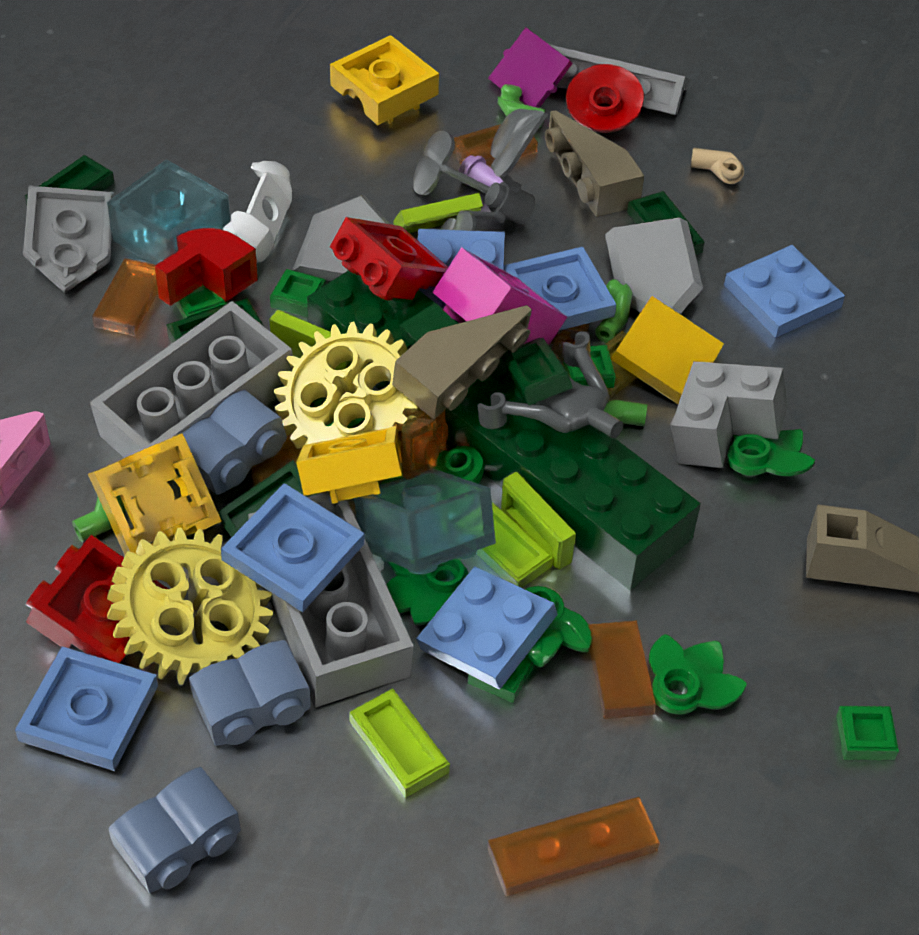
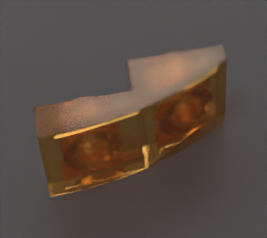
(422, 442)

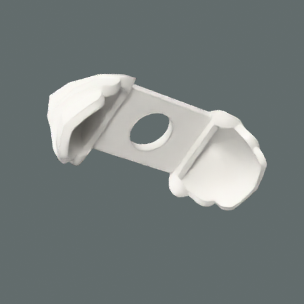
(253, 225)

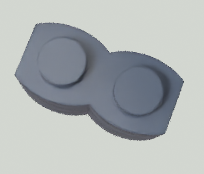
(234, 440)
(250, 693)
(175, 830)

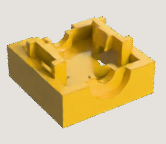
(379, 69)
(350, 464)
(153, 502)

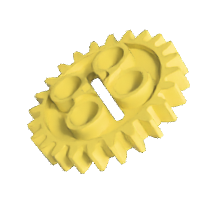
(346, 390)
(146, 607)

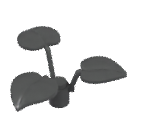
(504, 199)

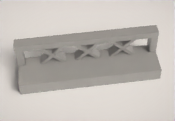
(660, 88)

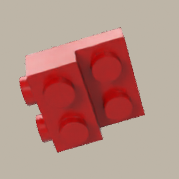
(386, 258)
(76, 602)

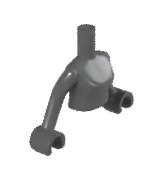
(568, 409)

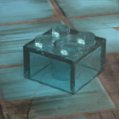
(163, 206)
(427, 520)

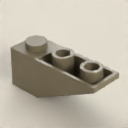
(597, 166)
(450, 359)
(861, 550)

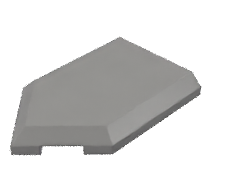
(67, 233)
(315, 255)
(656, 262)

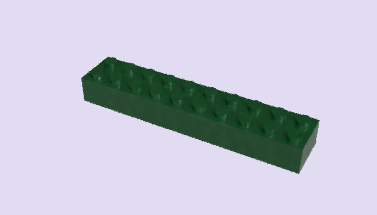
(612, 499)

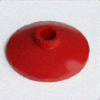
(605, 85)

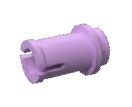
(477, 169)

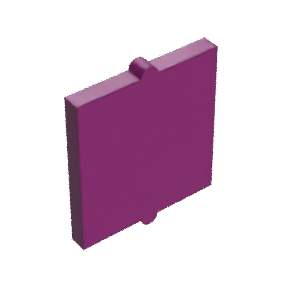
(532, 67)

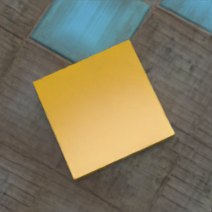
(663, 348)

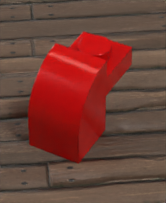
(207, 259)

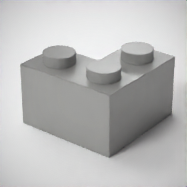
(723, 403)

